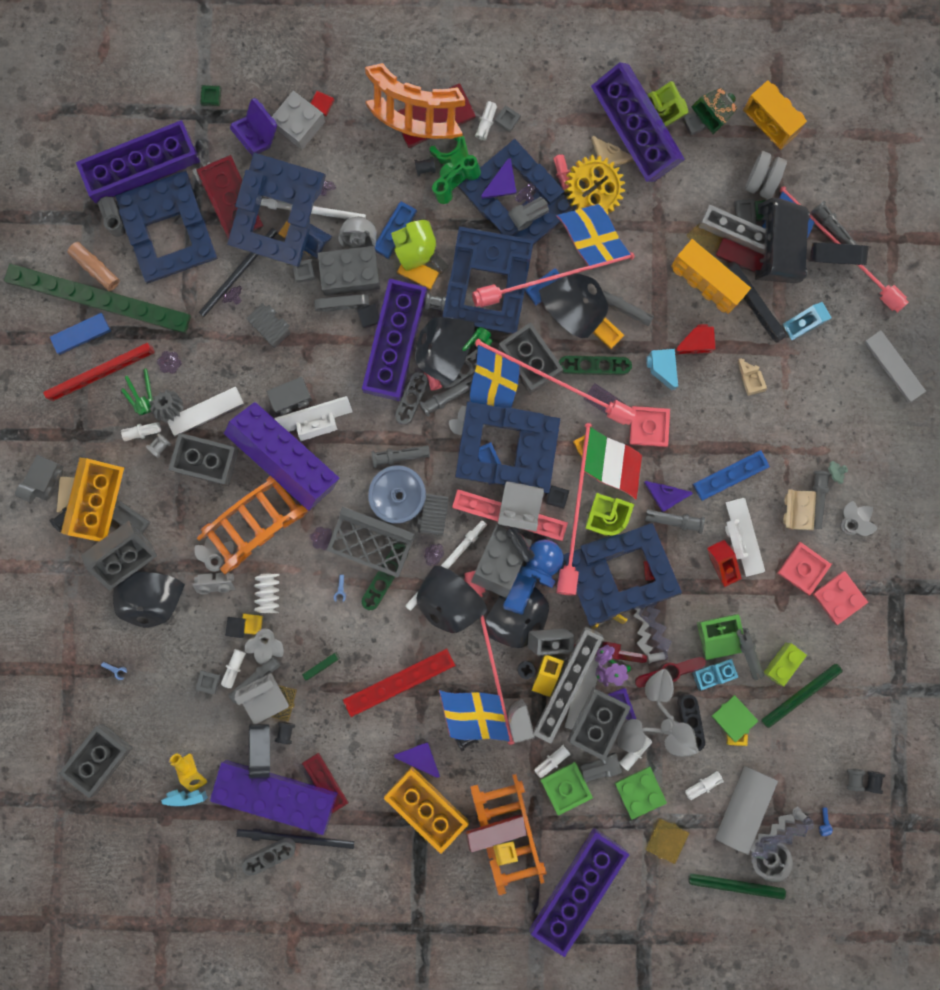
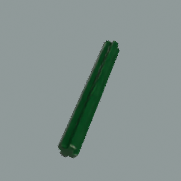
(802, 695)
(737, 886)

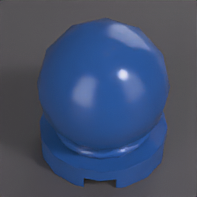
(545, 564)

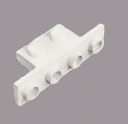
(315, 419)
(743, 537)

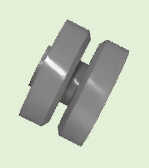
(765, 175)

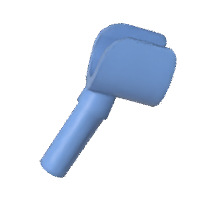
(340, 588)
(115, 670)

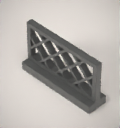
(372, 525)

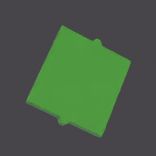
(734, 718)

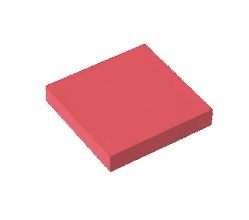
(650, 427)
(804, 568)

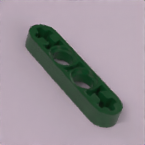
(594, 362)
(387, 578)

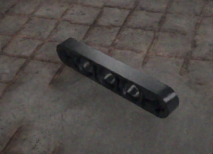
(759, 307)

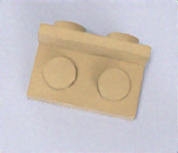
(800, 510)

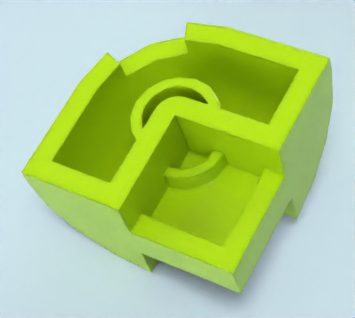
(668, 103)
(414, 244)
(608, 515)

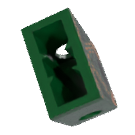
(715, 108)

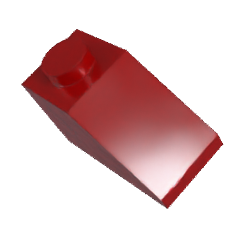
(698, 341)
(724, 562)

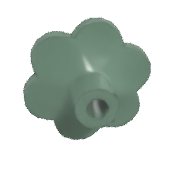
(837, 472)

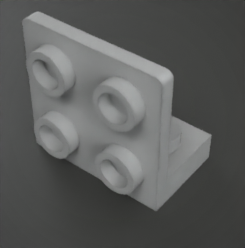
(520, 506)
(261, 698)

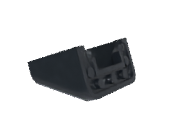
(784, 241)

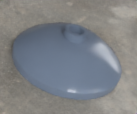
(384, 493)

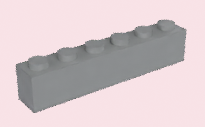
(568, 684)

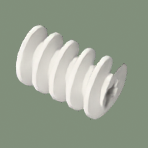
(266, 593)

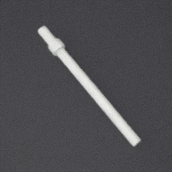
(274, 204)
(471, 537)

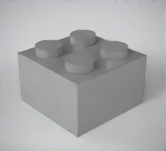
(298, 120)

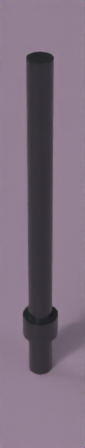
(233, 277)
(257, 834)

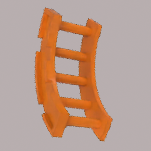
(412, 95)
(261, 535)
(480, 798)

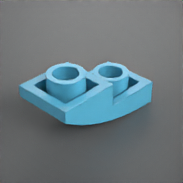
(715, 674)
(177, 798)

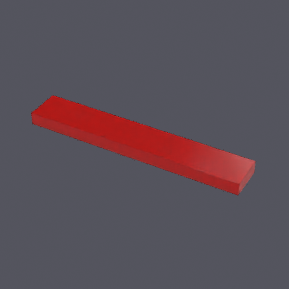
(99, 372)
(399, 682)

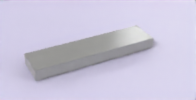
(895, 366)

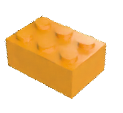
(774, 114)

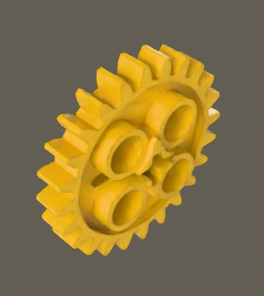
(584, 172)

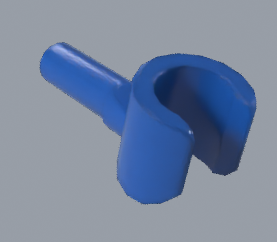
(825, 829)

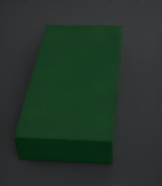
(321, 666)

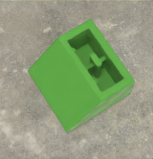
(720, 636)

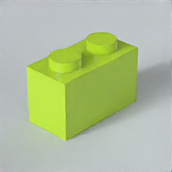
(784, 664)

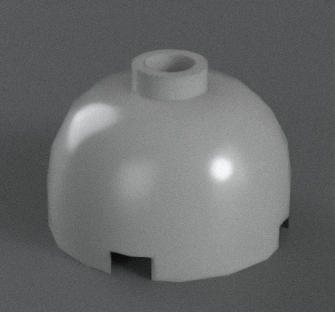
(357, 233)
(777, 866)

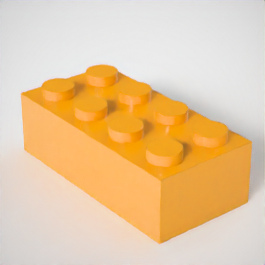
(710, 277)
(92, 500)
(426, 809)

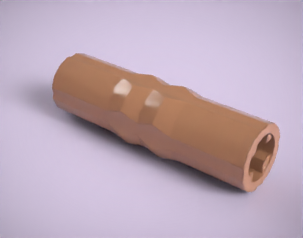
(93, 266)

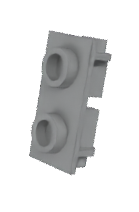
(205, 584)

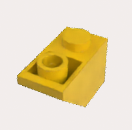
(547, 675)

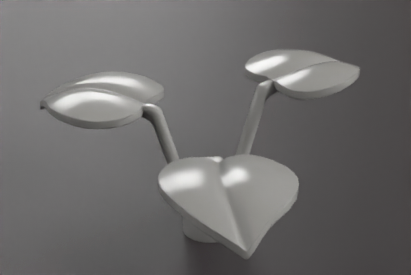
(681, 735)

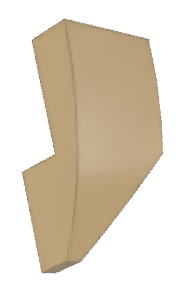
(752, 378)

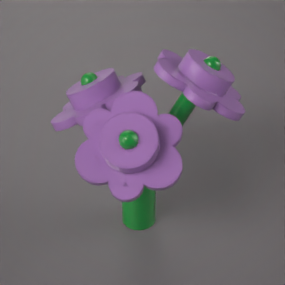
(616, 673)

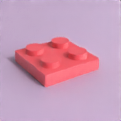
(840, 598)

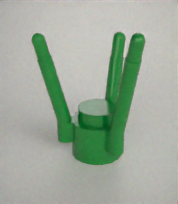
(480, 333)
(141, 404)

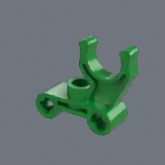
(456, 168)

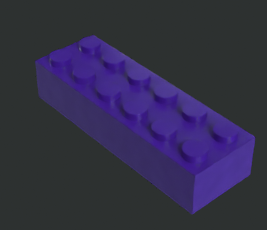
(637, 122)
(138, 161)
(394, 340)
(281, 455)
(274, 797)
(579, 892)

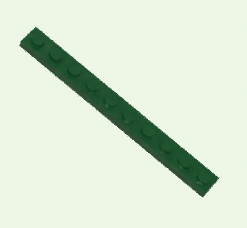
(97, 298)

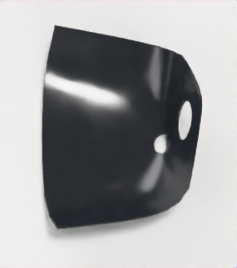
(566, 304)
(447, 340)
(153, 592)
(457, 599)
(510, 627)

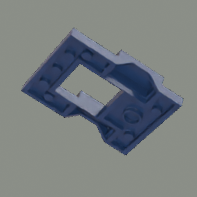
(532, 173)
(282, 183)
(156, 203)
(492, 254)
(534, 448)
(596, 584)

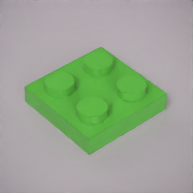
(566, 788)
(640, 792)

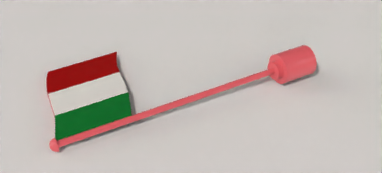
(612, 465)

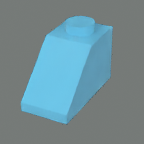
(807, 320)
(663, 367)

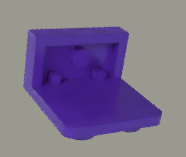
(256, 129)

